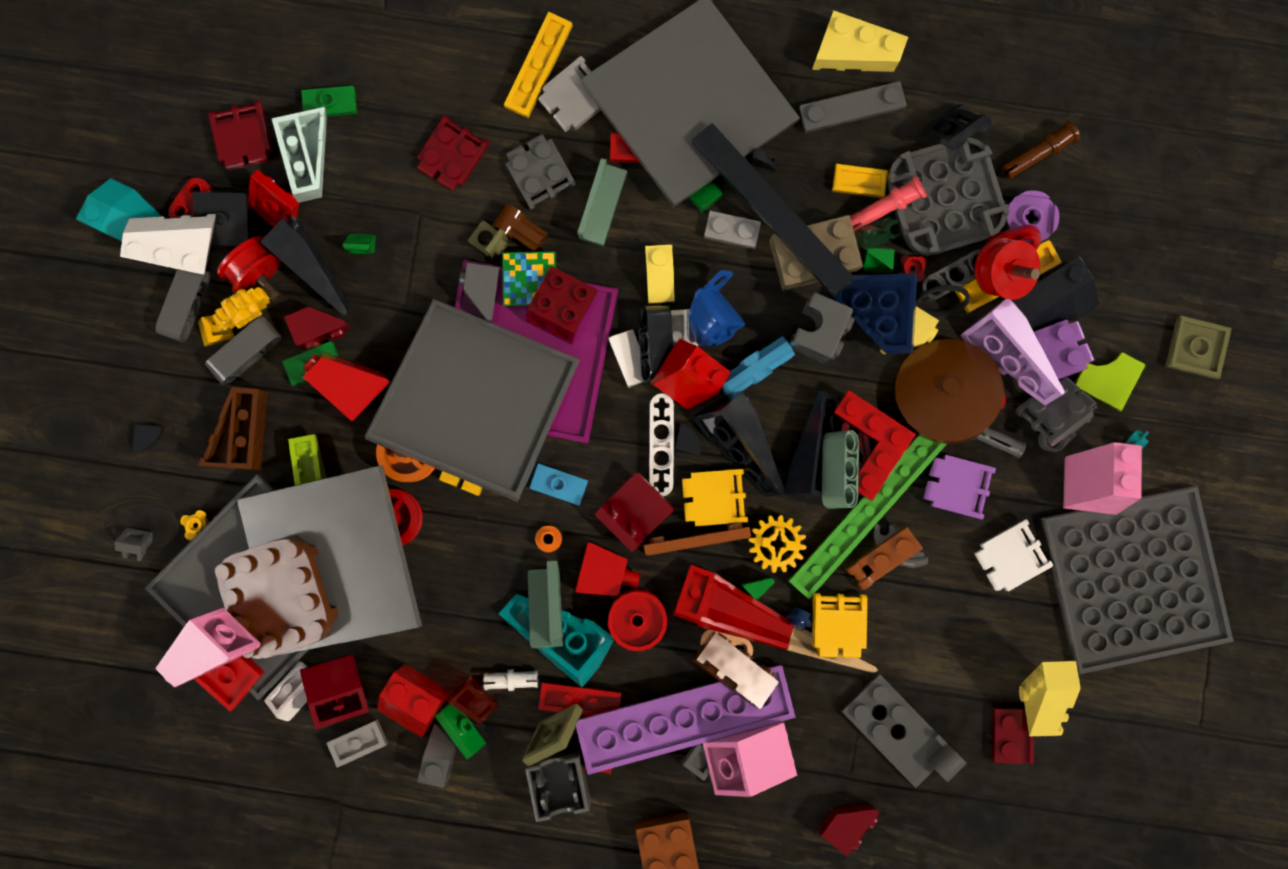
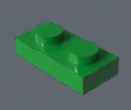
(295, 364)

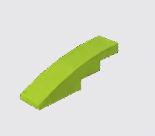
(306, 460)

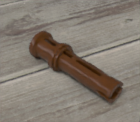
(1051, 144)

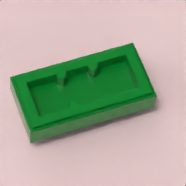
(335, 100)
(460, 730)

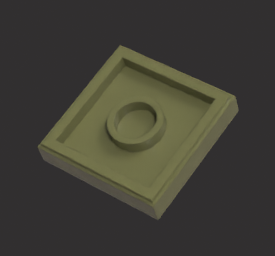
(1198, 347)
(552, 735)

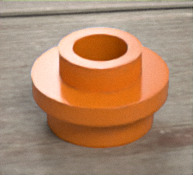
(557, 538)

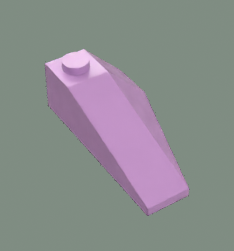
(1015, 350)

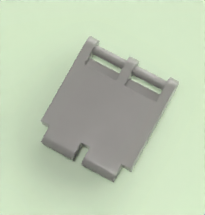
(569, 97)

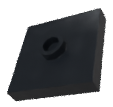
(231, 212)

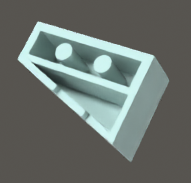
(303, 151)

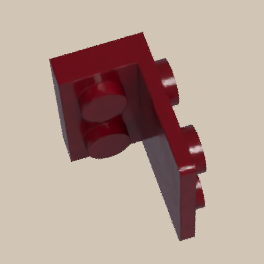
(560, 304)
(634, 511)

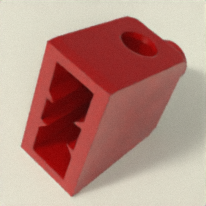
(604, 572)

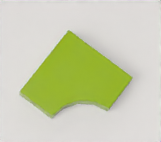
(1111, 382)

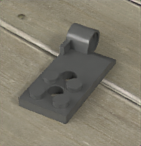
(918, 749)

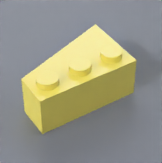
(859, 45)
(1048, 695)

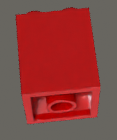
(344, 383)
(412, 699)

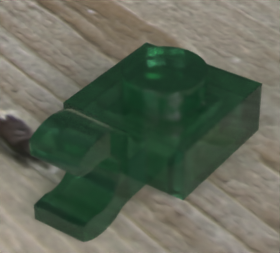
(872, 236)

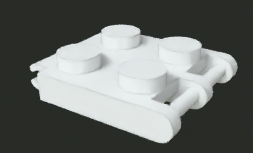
(1012, 557)

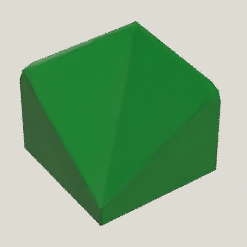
(878, 260)

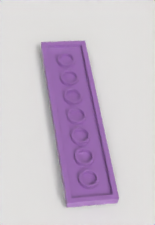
(676, 723)

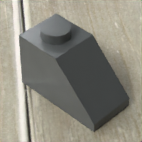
(480, 287)
(437, 758)

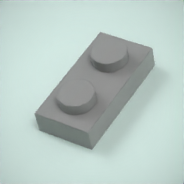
(732, 229)
(357, 743)

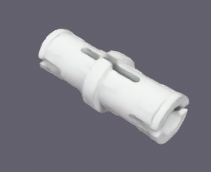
(511, 680)

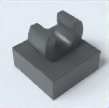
(133, 542)

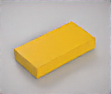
(859, 180)

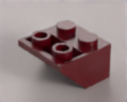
(334, 691)

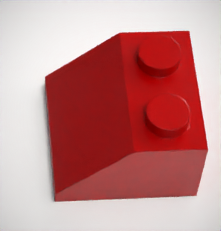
(690, 375)

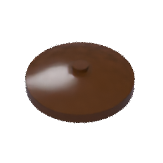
(949, 391)

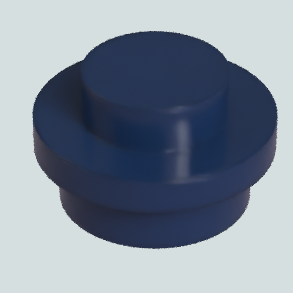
(799, 619)

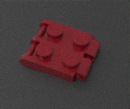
(241, 136)
(451, 154)

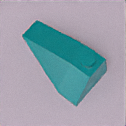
(111, 208)
(583, 641)

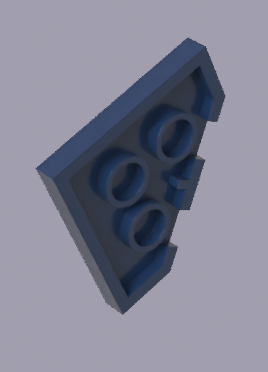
(884, 309)

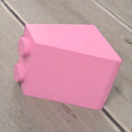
(1103, 478)
(205, 646)
(750, 761)

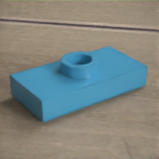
(558, 484)

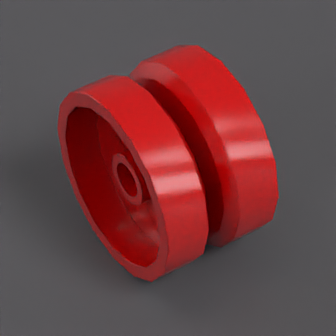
(635, 636)

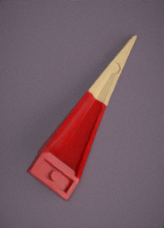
(728, 610)

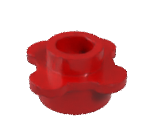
(917, 262)

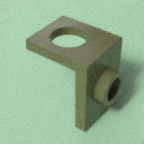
(497, 244)

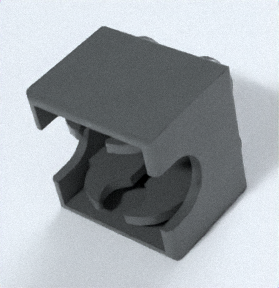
(831, 323)
(558, 785)

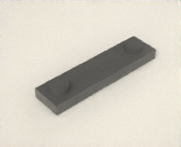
(852, 107)

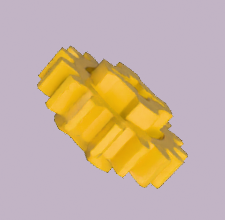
(241, 308)
(775, 556)

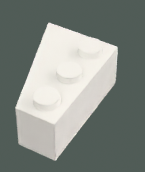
(171, 243)

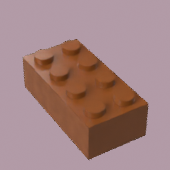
(667, 842)

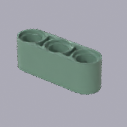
(840, 469)

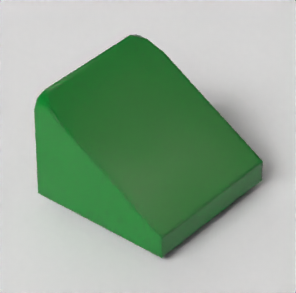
(706, 196)
(360, 244)
(758, 587)

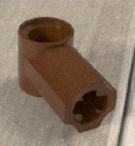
(517, 226)

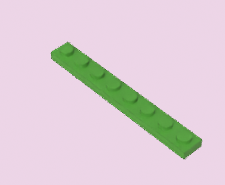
(863, 517)

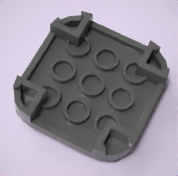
(960, 202)

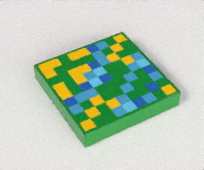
(523, 275)

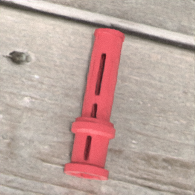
(897, 199)

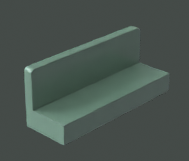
(601, 203)
(545, 606)

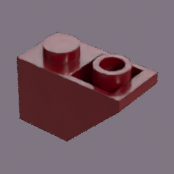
(313, 326)
(847, 825)

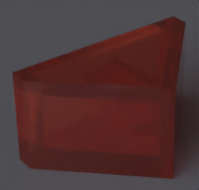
(472, 700)

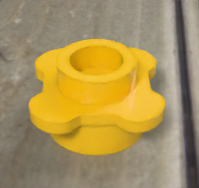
(188, 522)

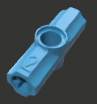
(758, 366)

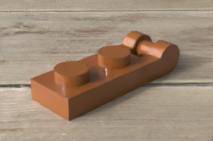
(885, 557)

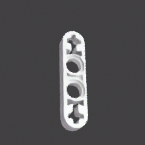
(662, 445)

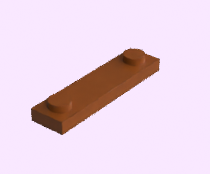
(734, 532)

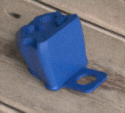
(711, 315)

